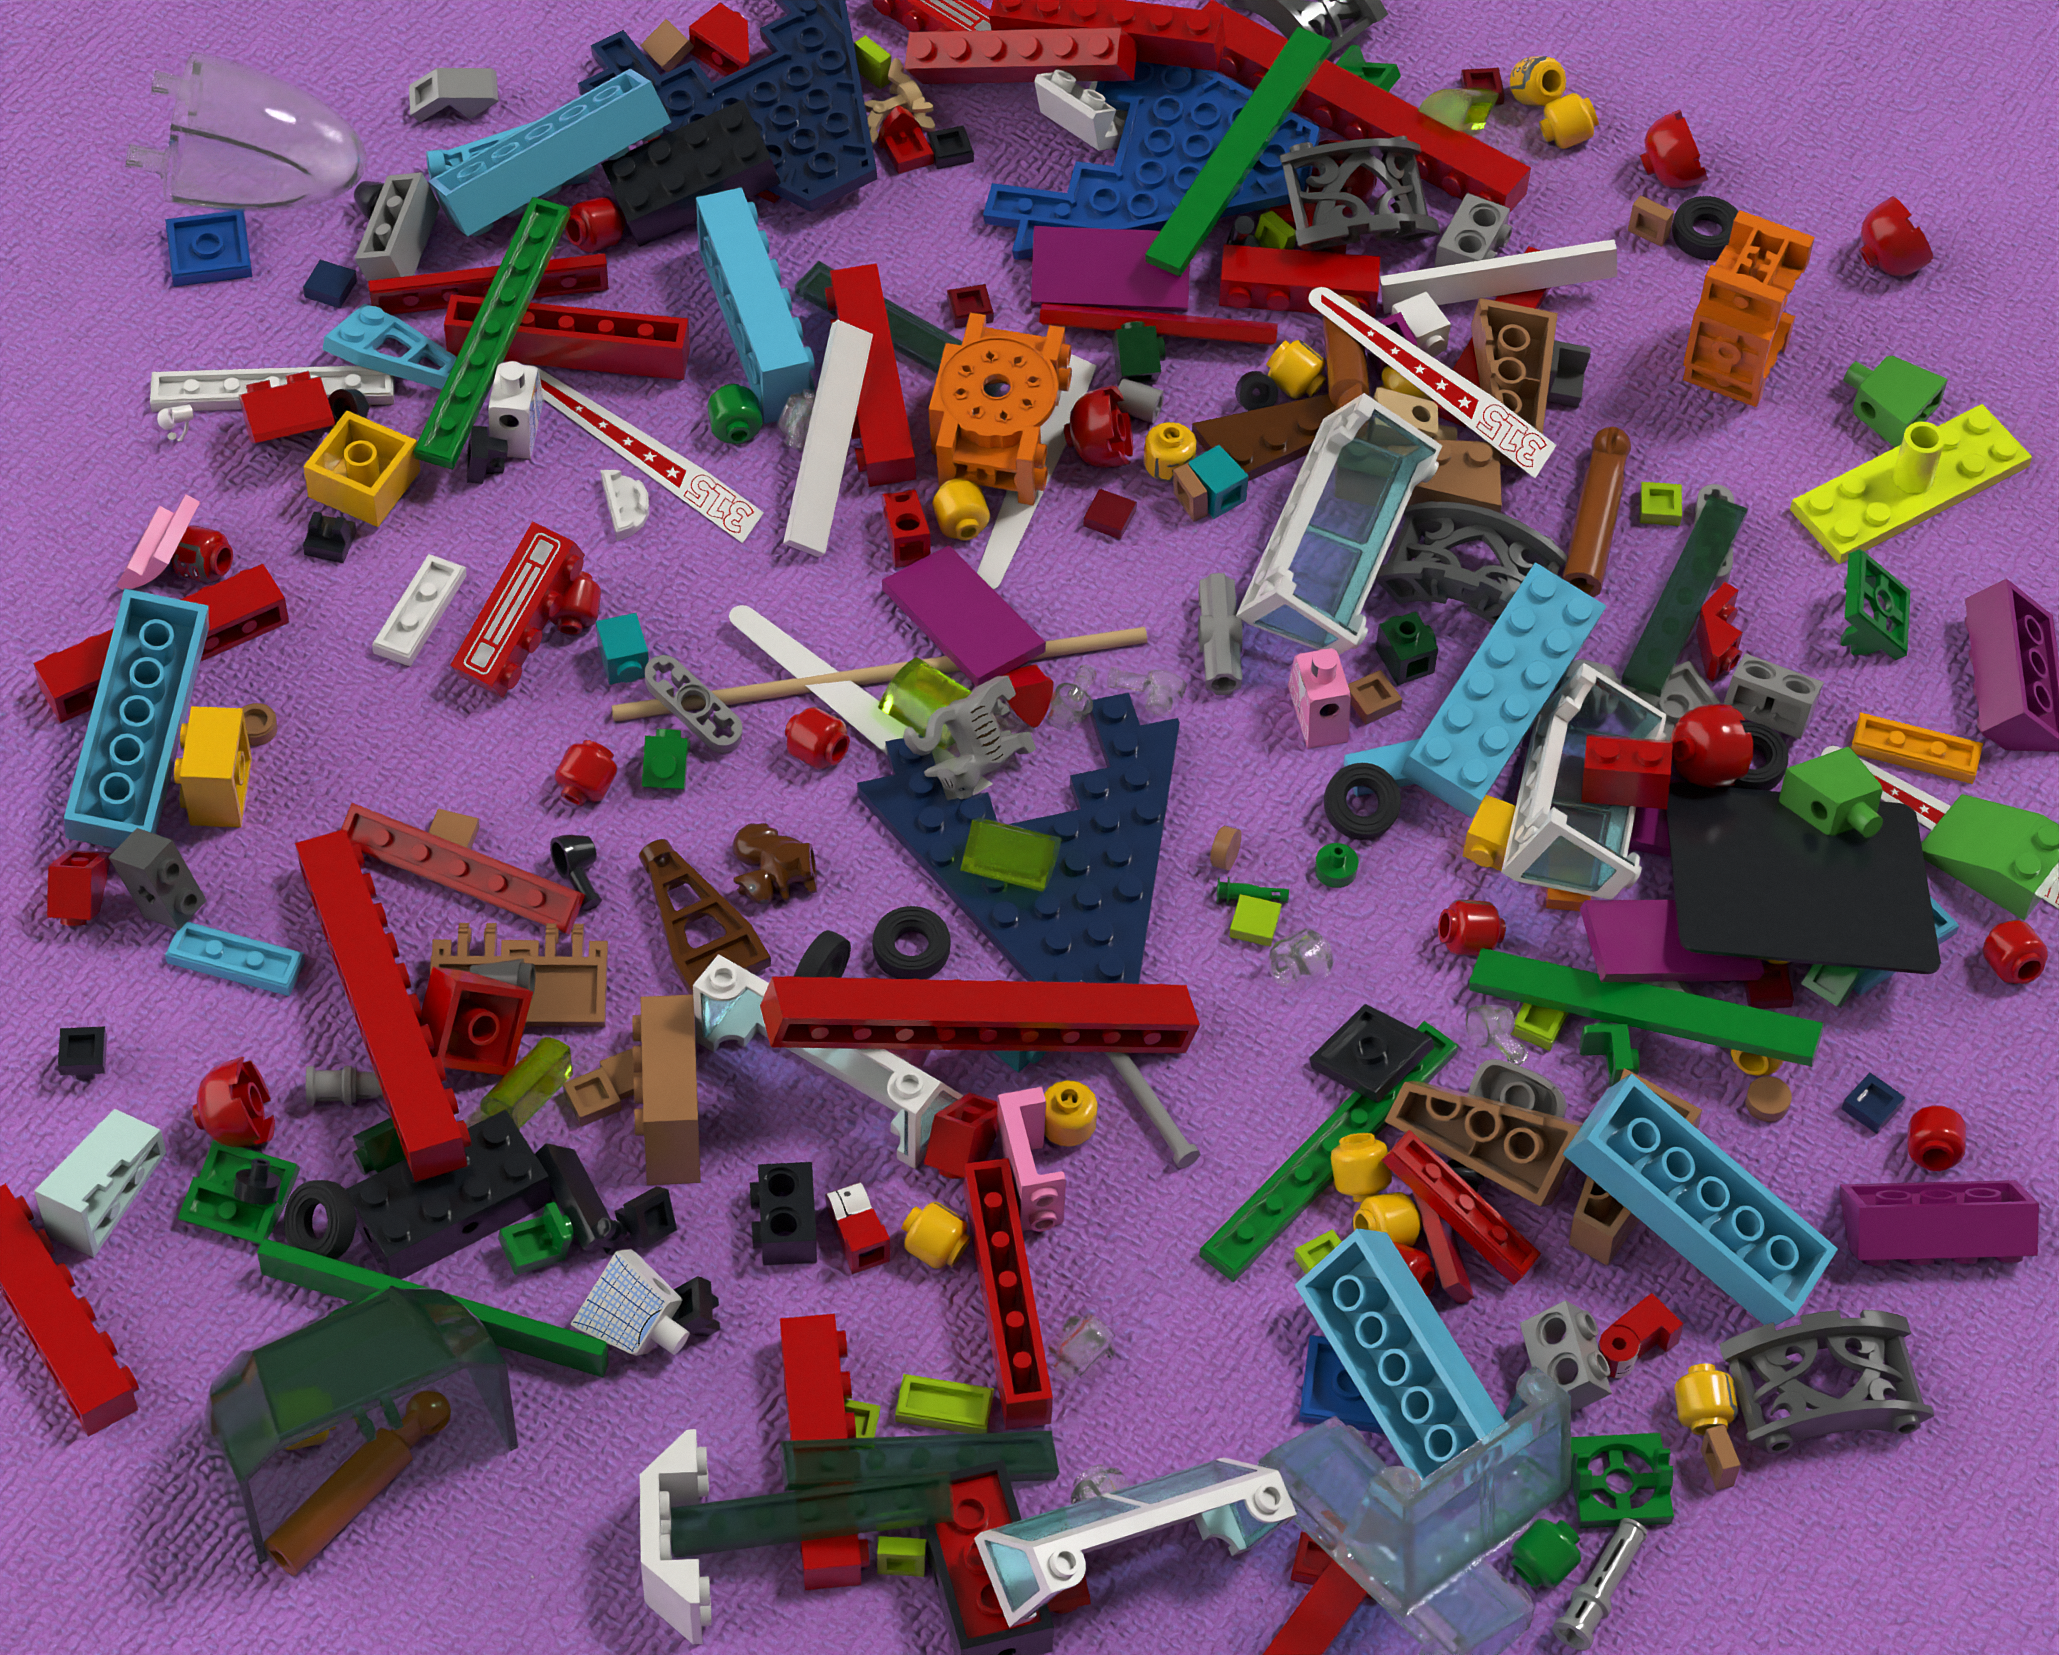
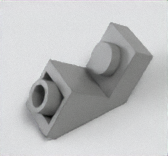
(462, 88)

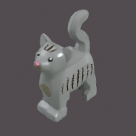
(976, 735)

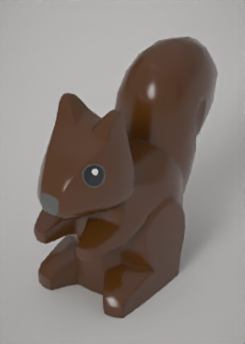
(780, 860)

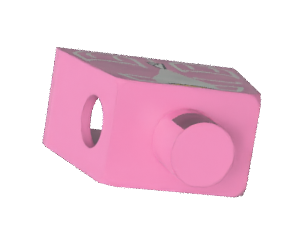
(1314, 683)

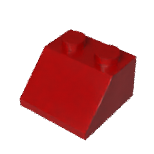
(285, 408)
(1627, 771)
(475, 1020)

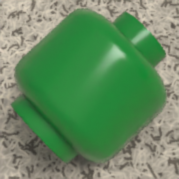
(734, 414)
(1546, 1553)

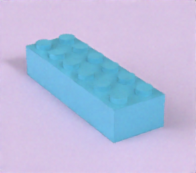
(550, 153)
(753, 300)
(1503, 690)
(136, 718)
(1700, 1201)
(1398, 1351)

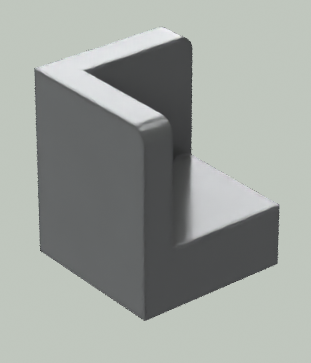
(1567, 373)

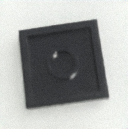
(1371, 1053)

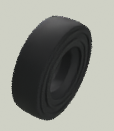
(1697, 209)
(1776, 758)
(1362, 826)
(911, 920)
(825, 956)
(340, 1217)

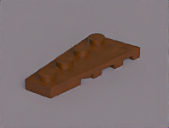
(1266, 436)

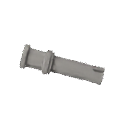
(340, 1085)
(1592, 1600)

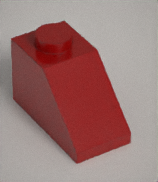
(721, 40)
(77, 886)
(961, 1135)

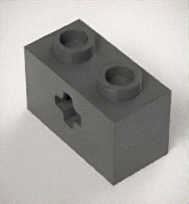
(157, 878)

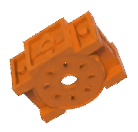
(1741, 308)
(983, 444)

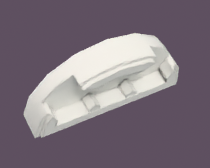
(626, 502)

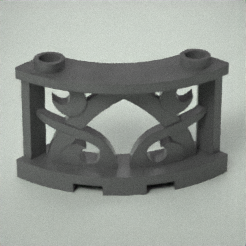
(1290, 14)
(1388, 159)
(1448, 526)
(1878, 1338)

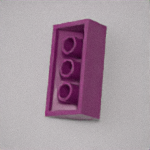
(2014, 668)
(1940, 1221)

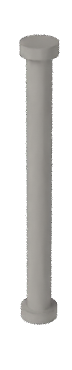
(1184, 1152)

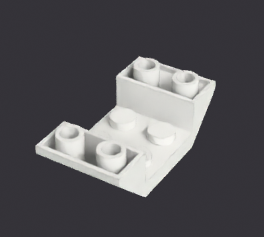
(1080, 109)
(670, 1585)

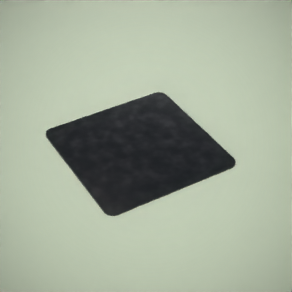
(1779, 889)

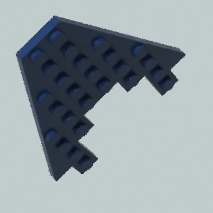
(799, 97)
(1102, 887)

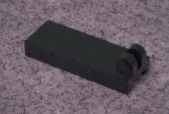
(580, 1200)

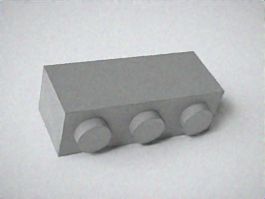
(398, 228)

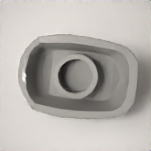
(1518, 1087)

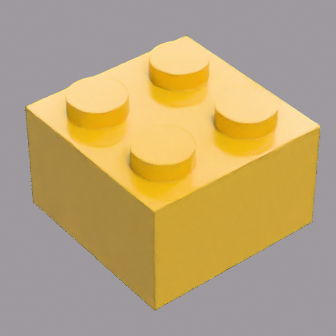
(361, 468)
(214, 766)

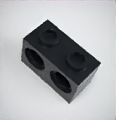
(786, 1213)

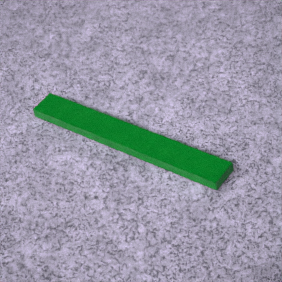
(1238, 151)
(491, 333)
(1647, 1007)
(1309, 1170)
(504, 1327)

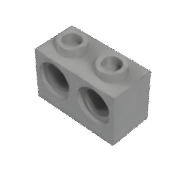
(1474, 232)
(1773, 695)
(1572, 1354)

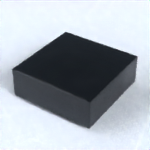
(950, 147)

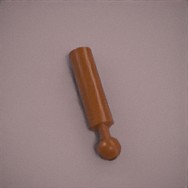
(1344, 362)
(1597, 511)
(355, 1484)

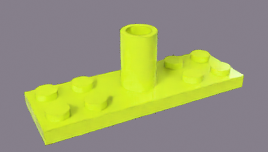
(1910, 482)

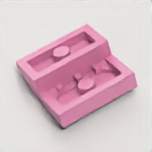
(158, 544)

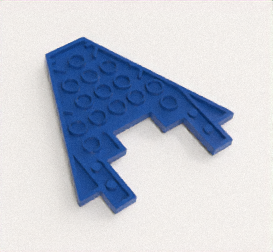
(1166, 141)

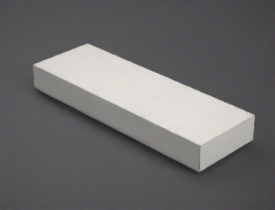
(419, 610)

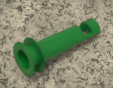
(1232, 891)

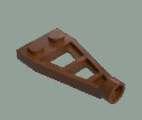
(740, 943)

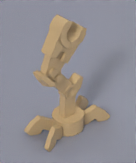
(908, 96)

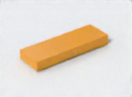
(1916, 748)

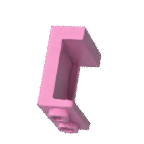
(1017, 1133)

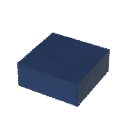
(330, 283)
(1873, 1103)

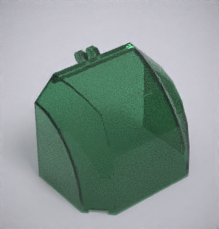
(339, 1372)

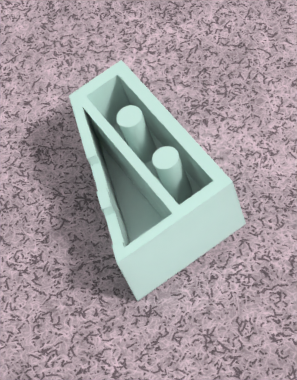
(99, 1181)

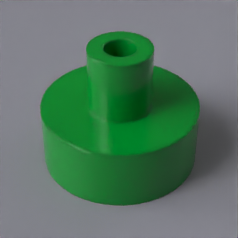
(1336, 865)

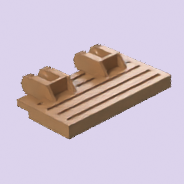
(566, 988)

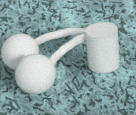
(169, 417)

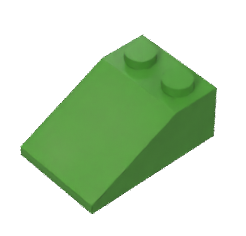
(1997, 852)

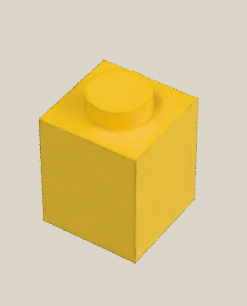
(1489, 833)

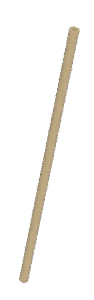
(867, 675)

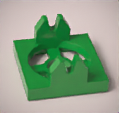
(1867, 635)
(1647, 1446)

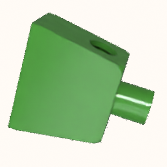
(1894, 396)
(1834, 793)

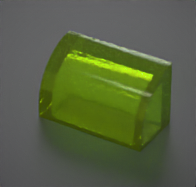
(1460, 107)
(917, 694)
(1010, 853)
(530, 1081)

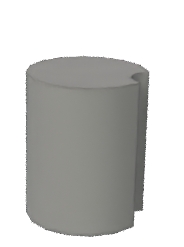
(1140, 400)

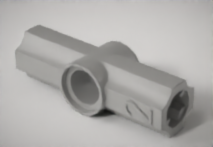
(1220, 634)

